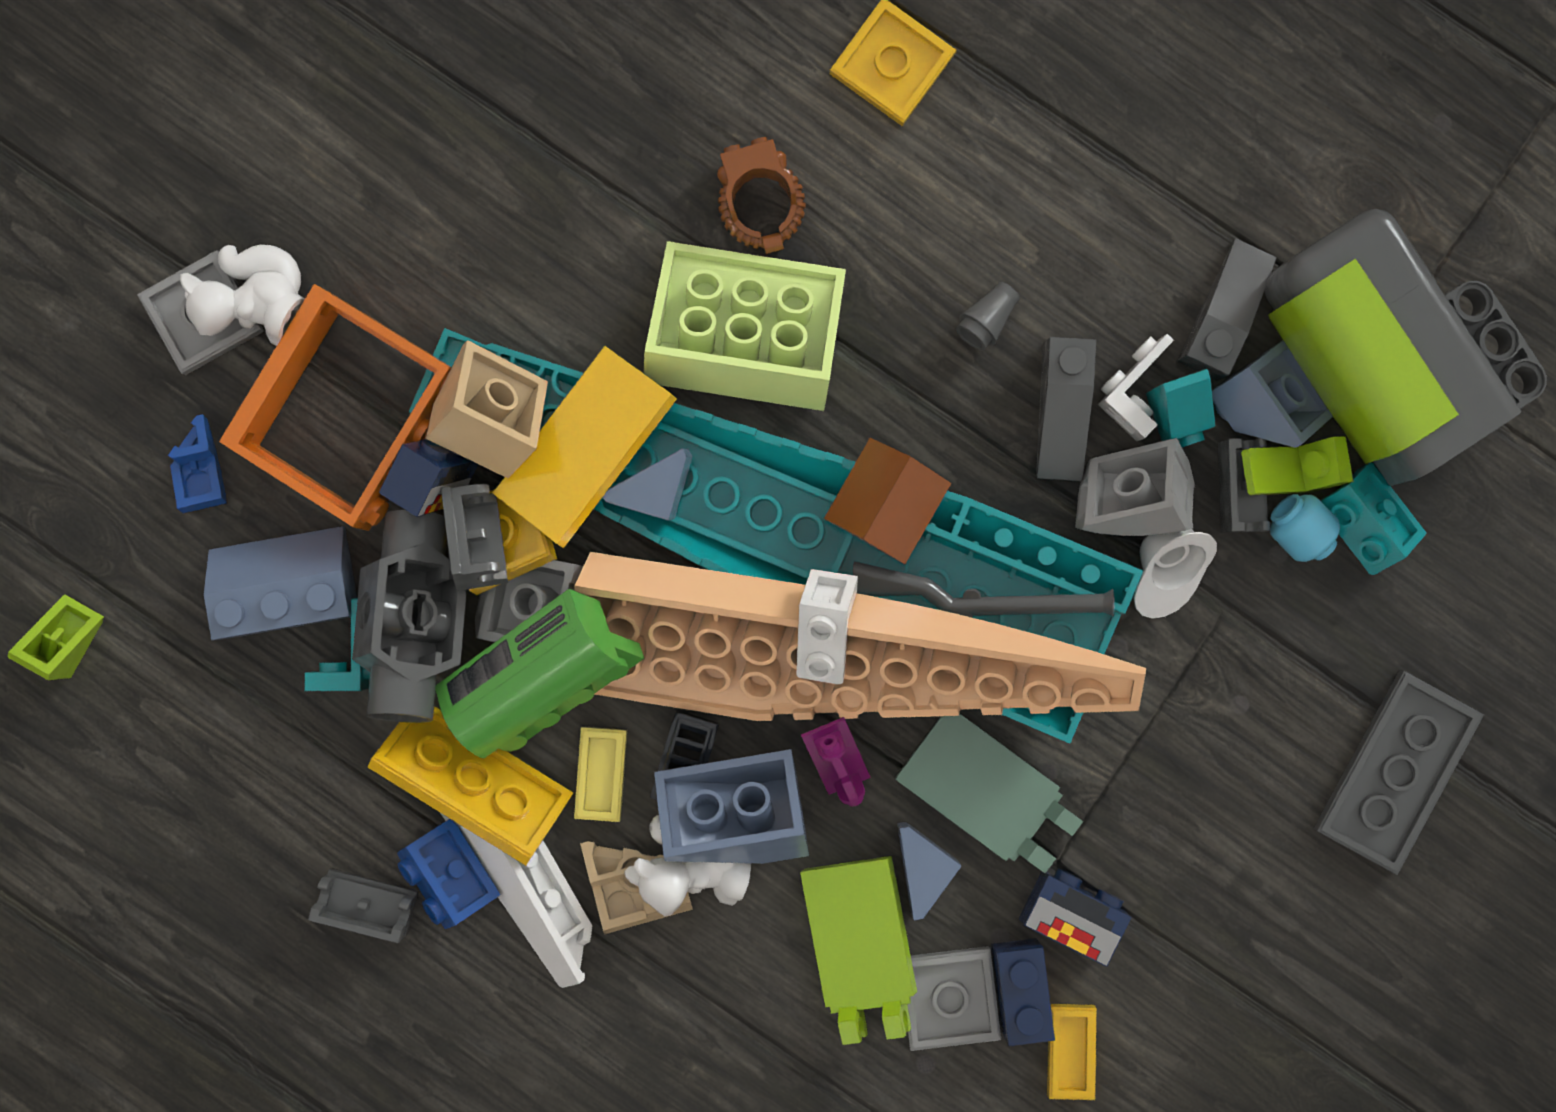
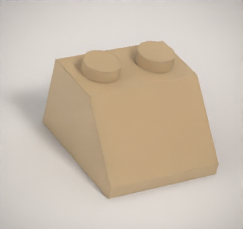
(488, 410)

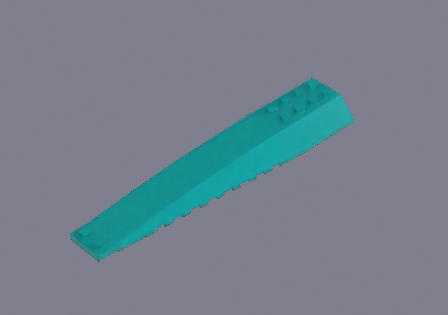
(760, 511)

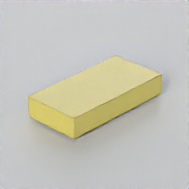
(600, 774)

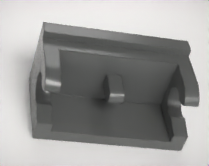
(1237, 508)
(474, 536)
(364, 905)

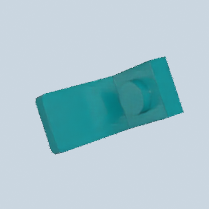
(334, 675)

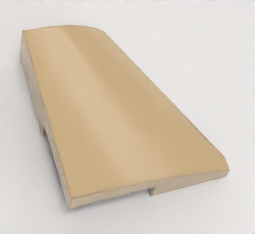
(615, 896)

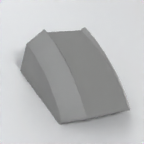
(1137, 492)
(514, 602)

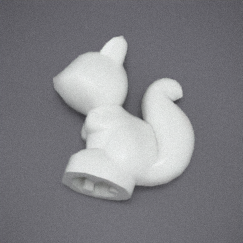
(265, 298)
(667, 883)

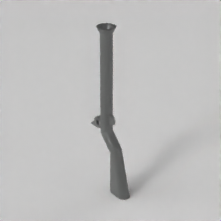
(887, 582)

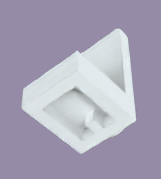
(1133, 412)
(824, 626)

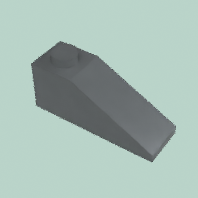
(1228, 311)
(1065, 407)

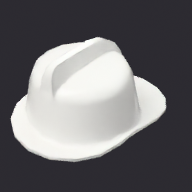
(1171, 570)

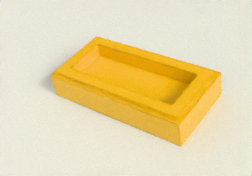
(1072, 1053)

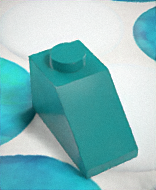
(1183, 408)

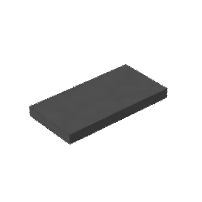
(1398, 772)

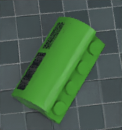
(534, 675)

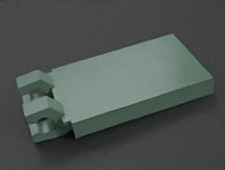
(985, 790)

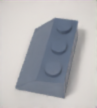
(279, 583)

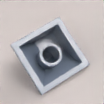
(1272, 399)

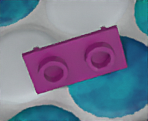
(838, 761)

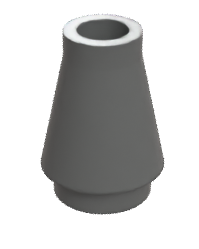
(986, 318)

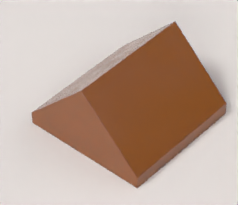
(888, 500)

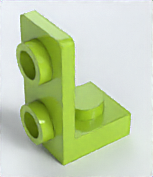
(1297, 469)

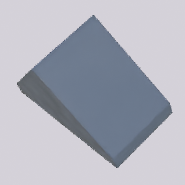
(654, 489)
(926, 869)

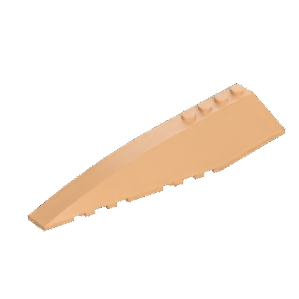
(733, 644)

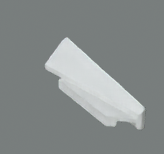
(539, 905)

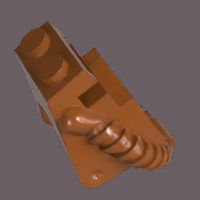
(752, 162)

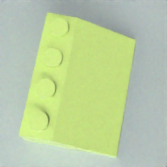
(744, 326)

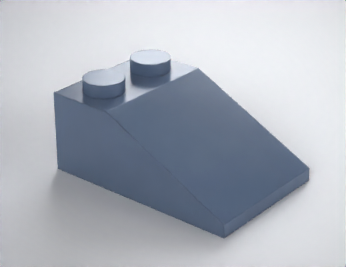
(732, 811)

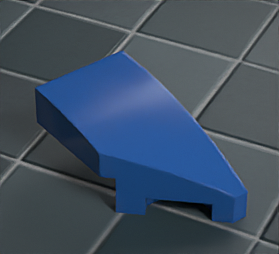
(197, 470)

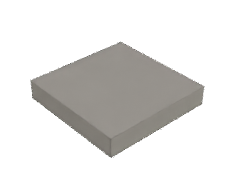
(167, 310)
(953, 999)

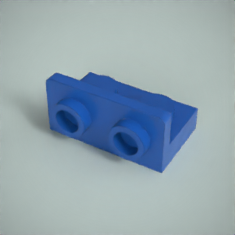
(447, 875)

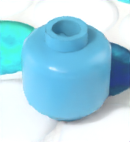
(1304, 527)

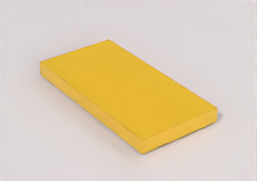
(585, 446)
(489, 796)

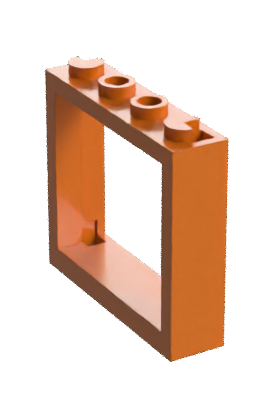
(279, 380)

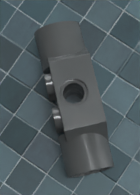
(408, 618)

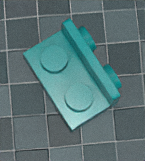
(1374, 520)

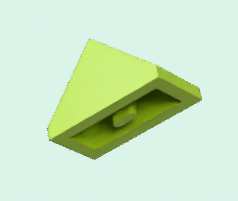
(58, 640)

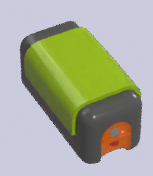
(1394, 351)

